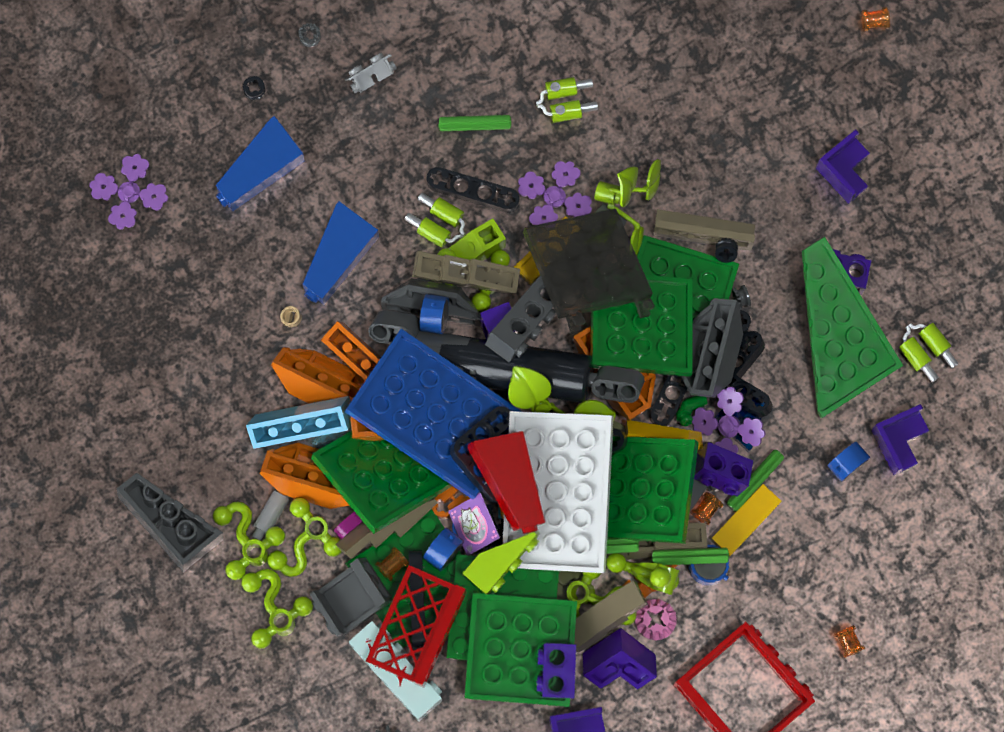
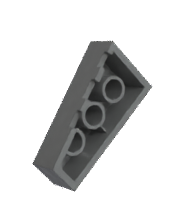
(173, 526)

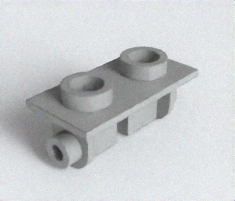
(362, 76)

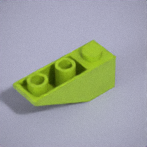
(480, 242)
(492, 565)

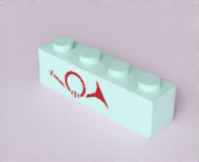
(414, 697)

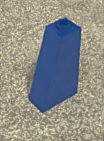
(259, 166)
(339, 251)

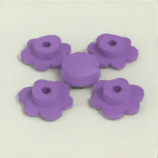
(128, 192)
(554, 195)
(729, 424)

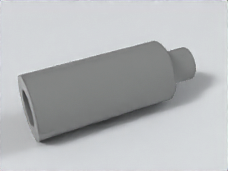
(269, 514)

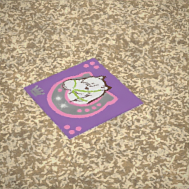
(474, 524)

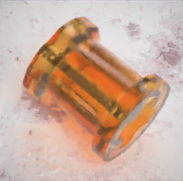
(875, 19)
(707, 508)
(392, 564)
(850, 632)

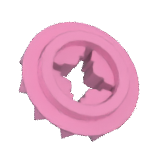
(657, 631)

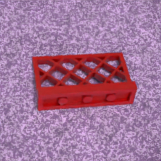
(437, 635)

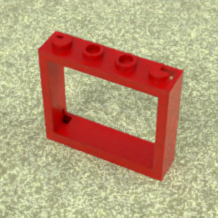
(769, 655)

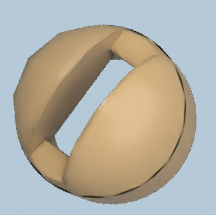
(287, 316)

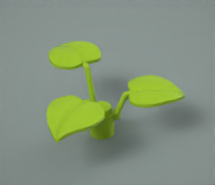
(621, 195)
(532, 390)

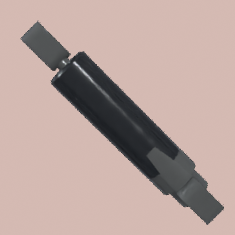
(567, 372)

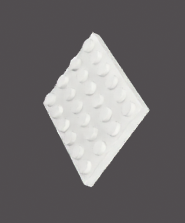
(573, 484)

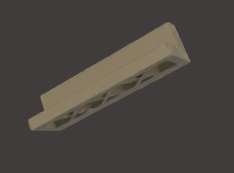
(703, 229)

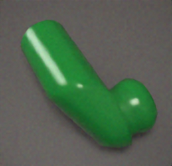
(688, 405)

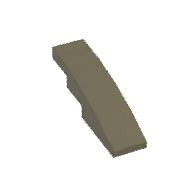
(466, 272)
(361, 535)
(695, 539)
(607, 615)

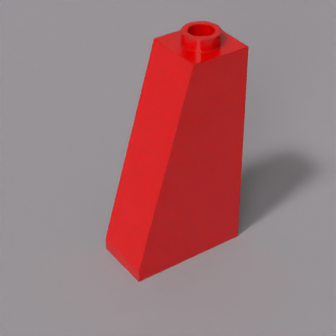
(510, 477)

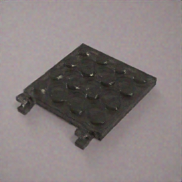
(588, 266)

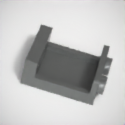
(351, 598)

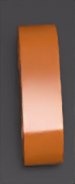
(445, 497)

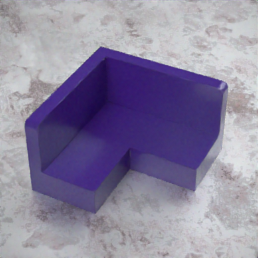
(838, 167)
(895, 433)
(619, 657)
(579, 721)

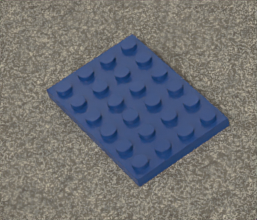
(425, 406)

